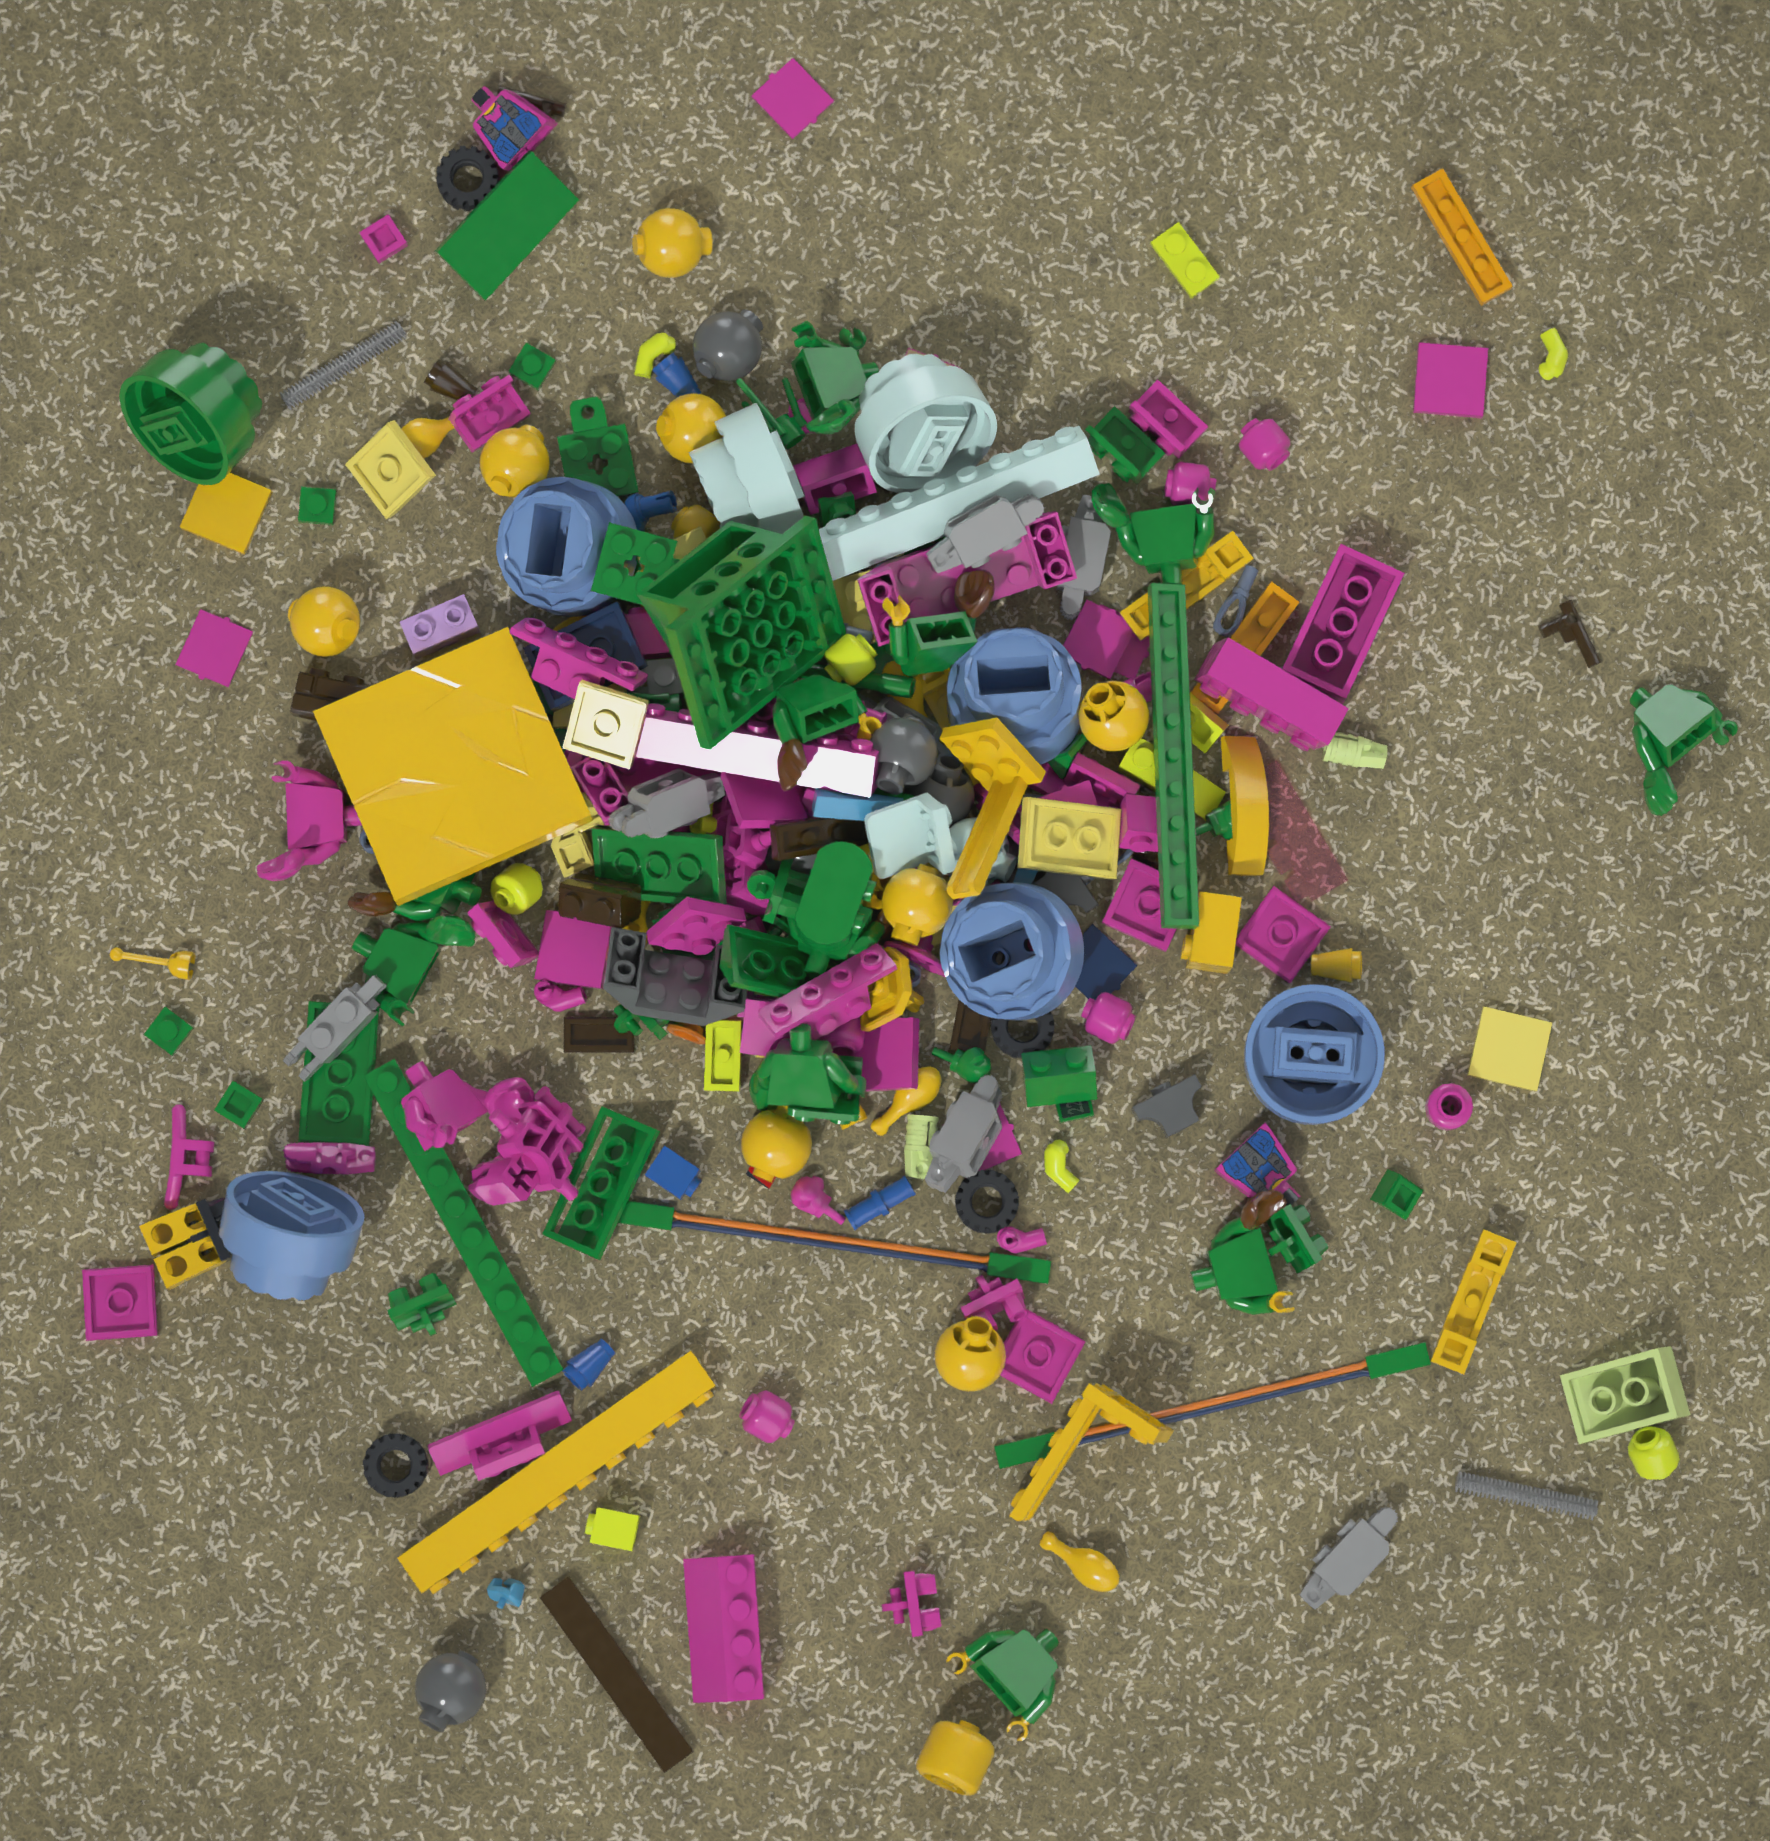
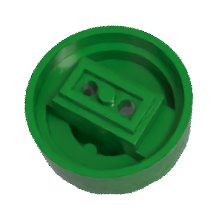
(192, 411)

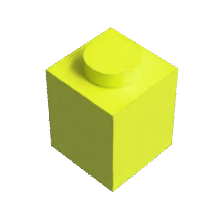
(612, 1528)

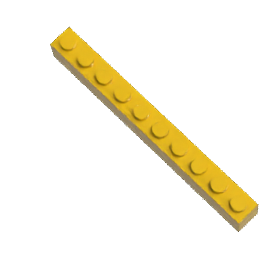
(556, 1472)

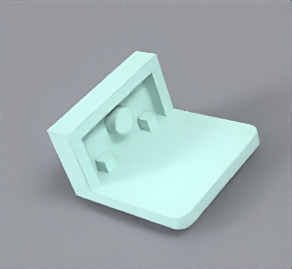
(910, 836)

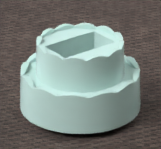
(922, 422)
(749, 474)

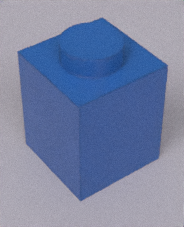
(674, 1174)

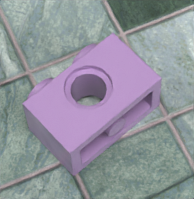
(439, 626)

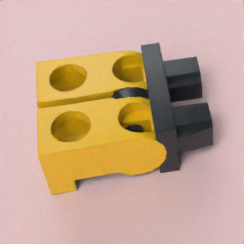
(196, 1227)

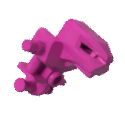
(743, 855)
(530, 1152)

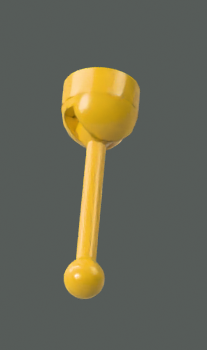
(177, 963)

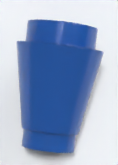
(675, 376)
(587, 1365)

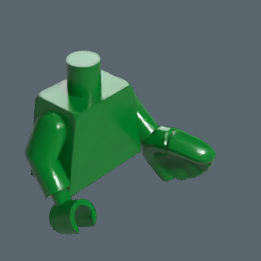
(829, 379)
(1160, 538)
(1666, 730)
(406, 956)
(803, 1074)

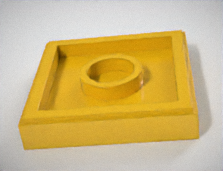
(227, 512)

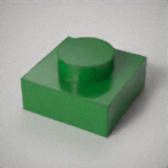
(532, 366)
(317, 506)
(168, 1031)
(239, 1105)

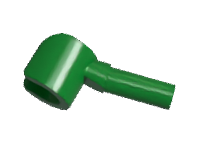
(858, 340)

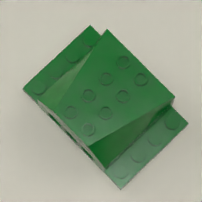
(744, 619)

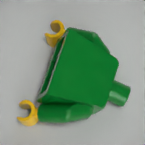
(1015, 1670)

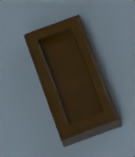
(595, 1036)

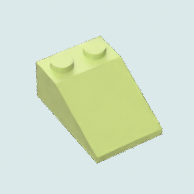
(1625, 1394)

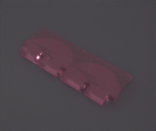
(1298, 841)

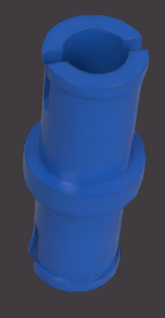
(879, 1202)

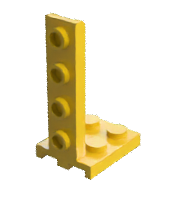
(1005, 772)
(1064, 1442)

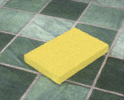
(1069, 838)

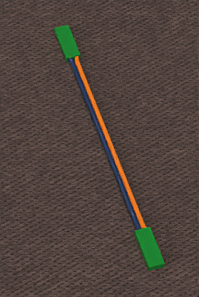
(998, 1264)
(1377, 1365)

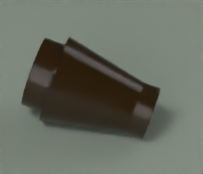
(448, 381)

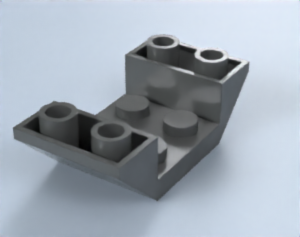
(668, 984)

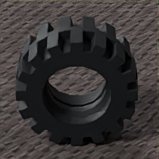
(455, 161)
(1014, 1048)
(1009, 1197)
(373, 1460)

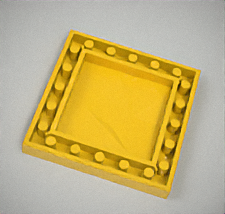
(452, 766)

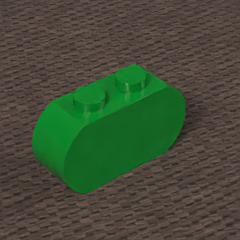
(834, 897)

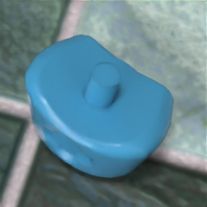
(511, 1595)

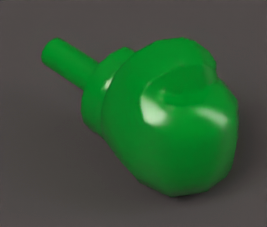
(1218, 822)
(967, 1064)

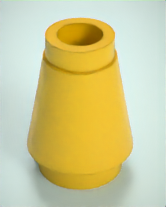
(1338, 965)

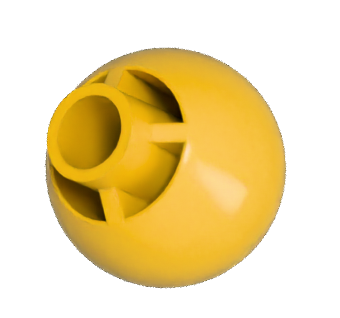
(671, 242)
(689, 424)
(514, 460)
(324, 621)
(1113, 715)
(916, 903)
(776, 1144)
(970, 1354)

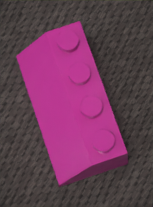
(723, 1628)

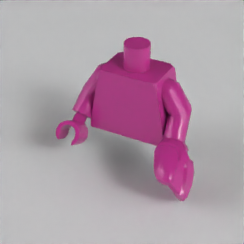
(314, 821)
(448, 1105)

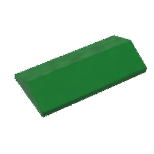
(763, 962)
(605, 1185)

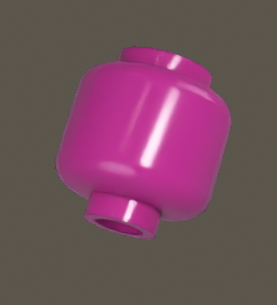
(1264, 444)
(1184, 480)
(1108, 1017)
(847, 1038)
(1455, 1096)
(767, 1416)

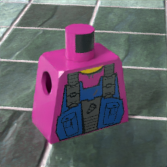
(509, 125)
(1260, 1166)

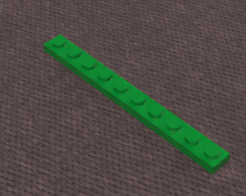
(1173, 756)
(467, 1232)

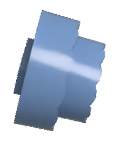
(554, 543)
(1024, 683)
(1004, 921)
(1312, 1087)
(288, 1232)

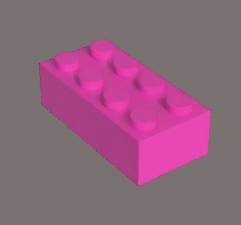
(1342, 622)
(1270, 694)

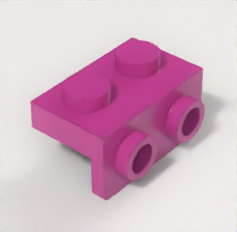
(488, 412)
(1167, 420)

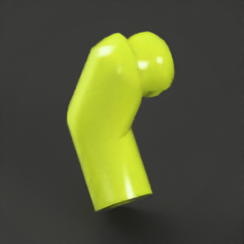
(651, 349)
(1556, 356)
(1056, 1165)

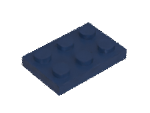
(602, 629)

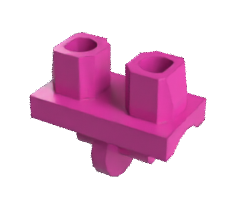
(995, 1297)
(915, 1586)

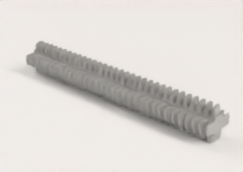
(343, 364)
(1526, 1494)

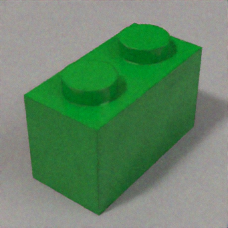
(1059, 1076)

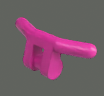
(178, 1165)

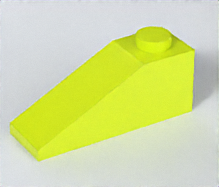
(1140, 767)

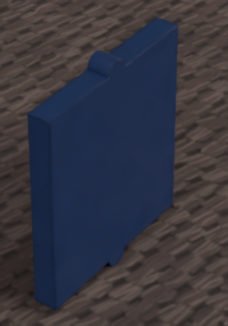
(1102, 966)

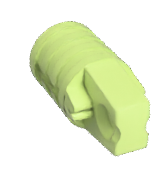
(1355, 751)
(916, 1149)

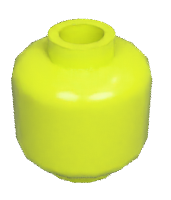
(850, 659)
(516, 888)
(1653, 1453)

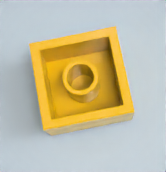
(1214, 940)

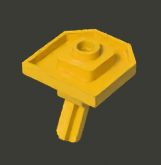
(891, 994)

